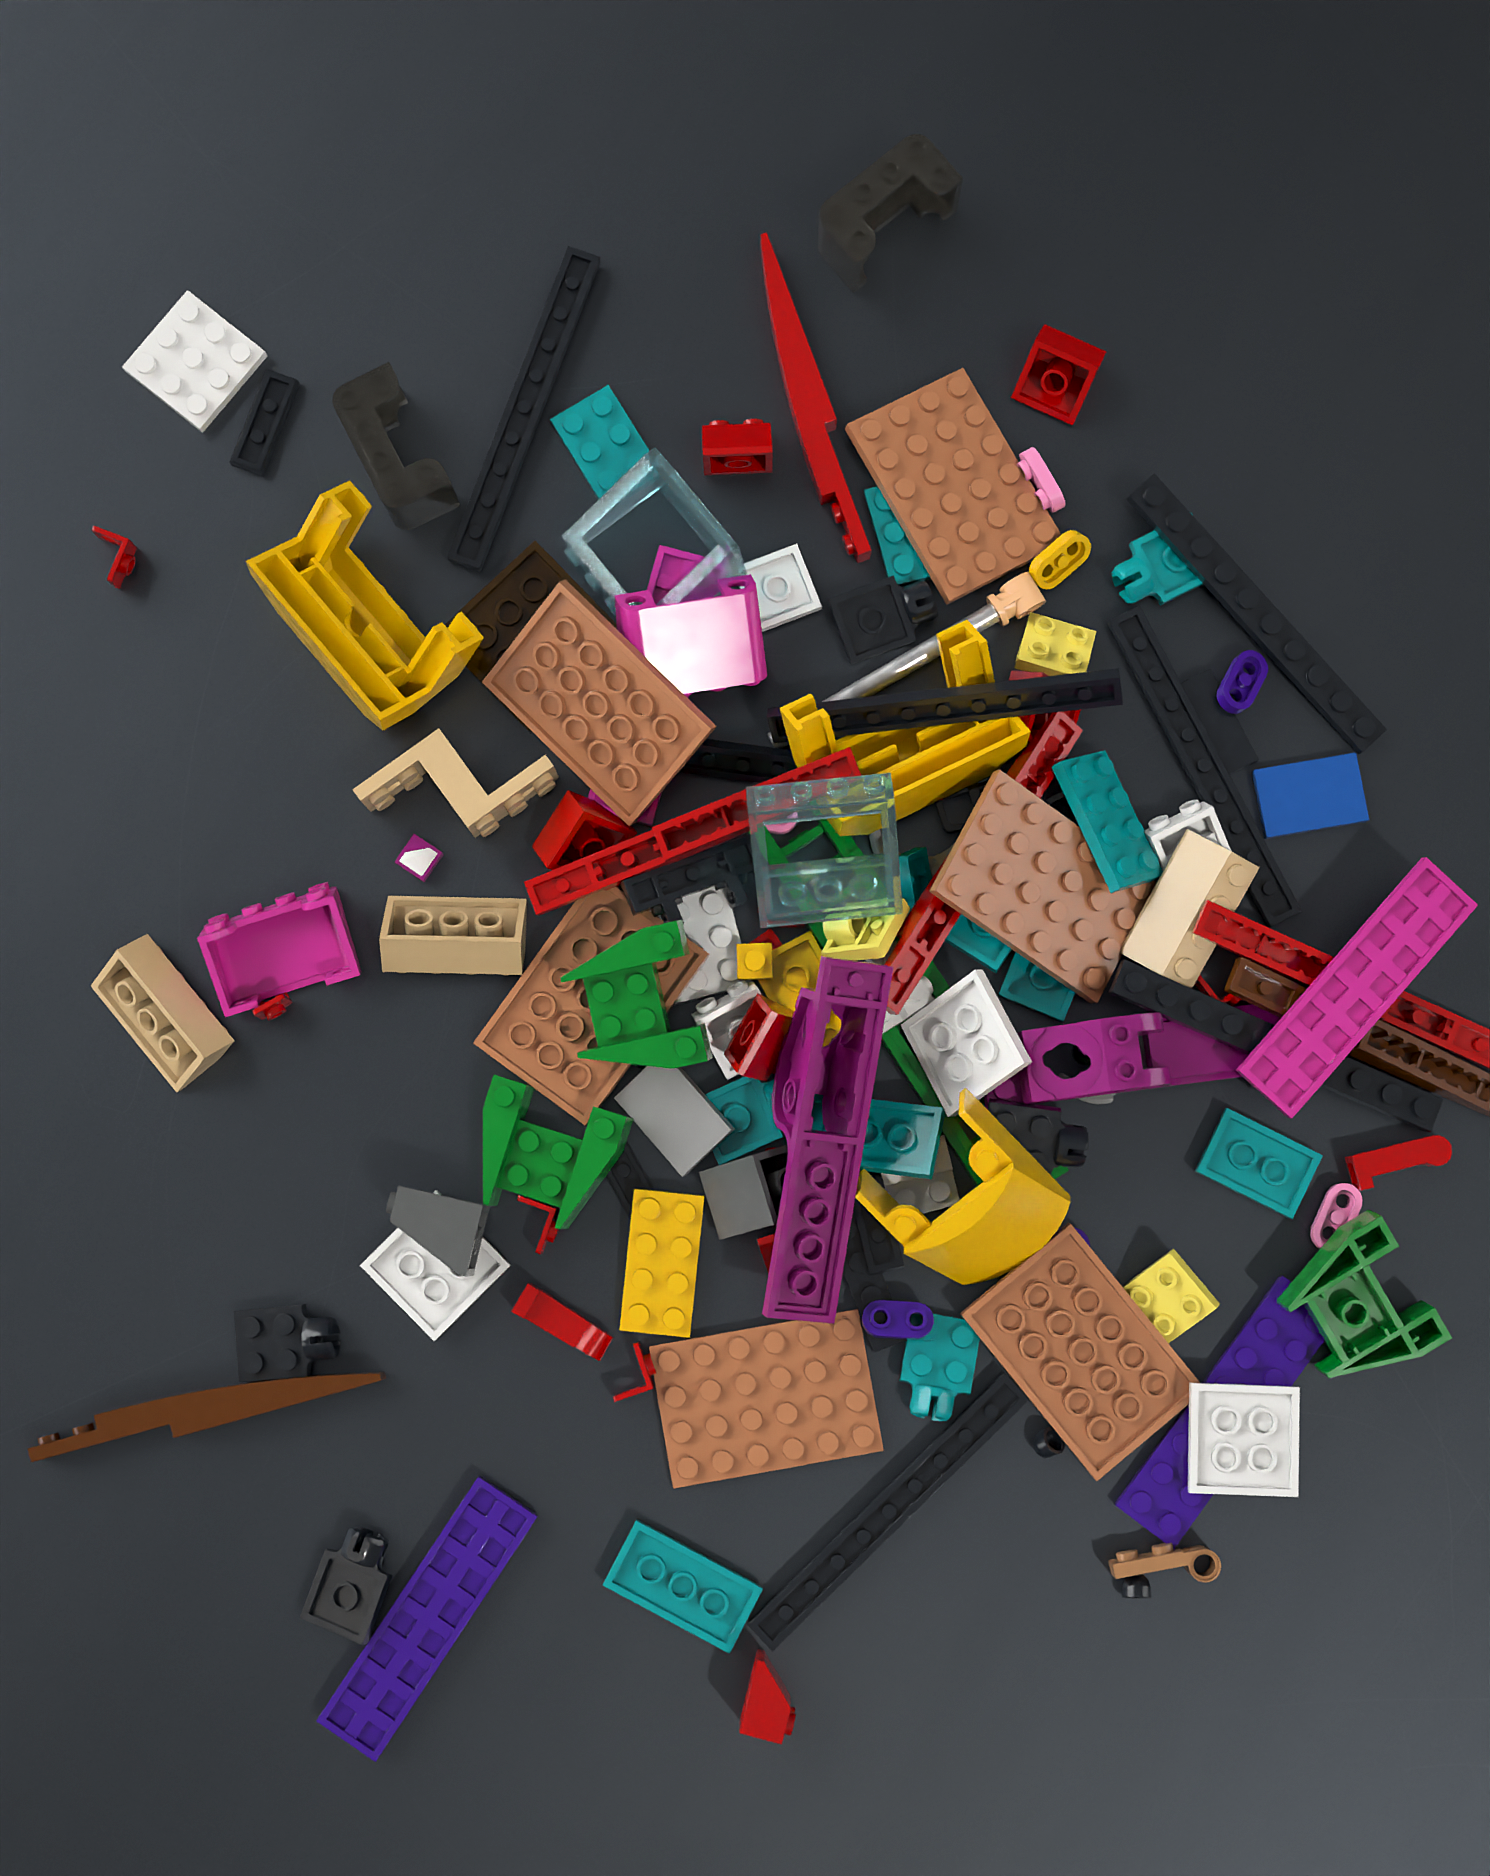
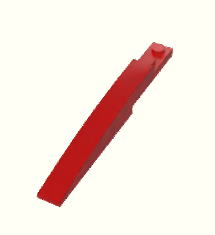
(810, 405)
(669, 840)
(932, 918)
(1304, 964)

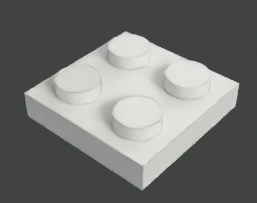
(782, 587)

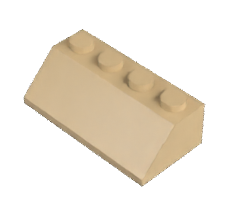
(1165, 925)
(453, 935)
(161, 1012)

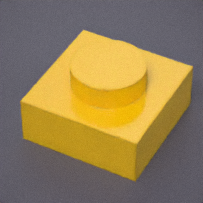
(754, 961)

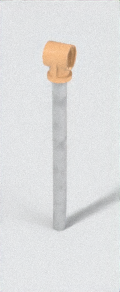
(1016, 599)

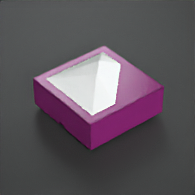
(419, 858)

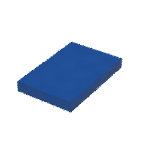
(1310, 795)

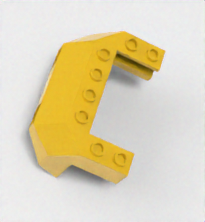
(353, 620)
(922, 760)

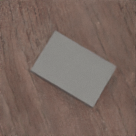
(674, 1115)

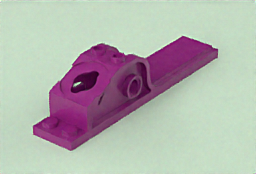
(1171, 1053)
(823, 1164)

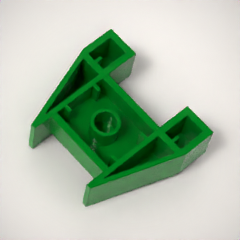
(630, 1004)
(542, 1160)
(1353, 1307)

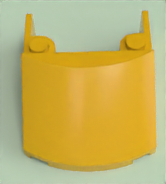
(990, 1226)

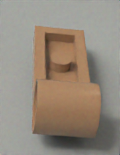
(1162, 1558)

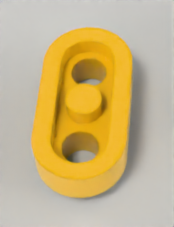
(1057, 561)

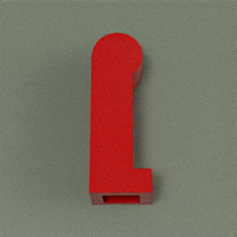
(1426, 1150)
(562, 1321)

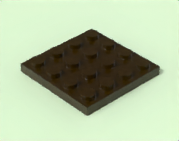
(509, 604)

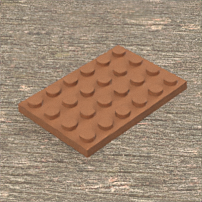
(953, 485)
(598, 703)
(1038, 888)
(550, 1021)
(1082, 1351)
(765, 1399)

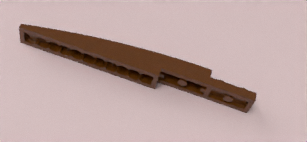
(1380, 1047)
(201, 1409)

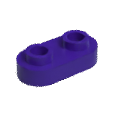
(1240, 684)
(897, 1321)

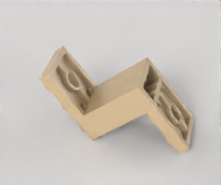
(457, 783)

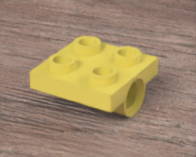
(1054, 646)
(862, 937)
(1171, 1295)

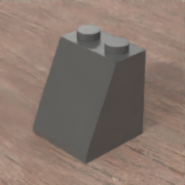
(746, 1192)
(441, 1225)

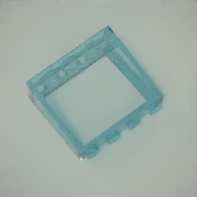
(634, 487)
(825, 887)

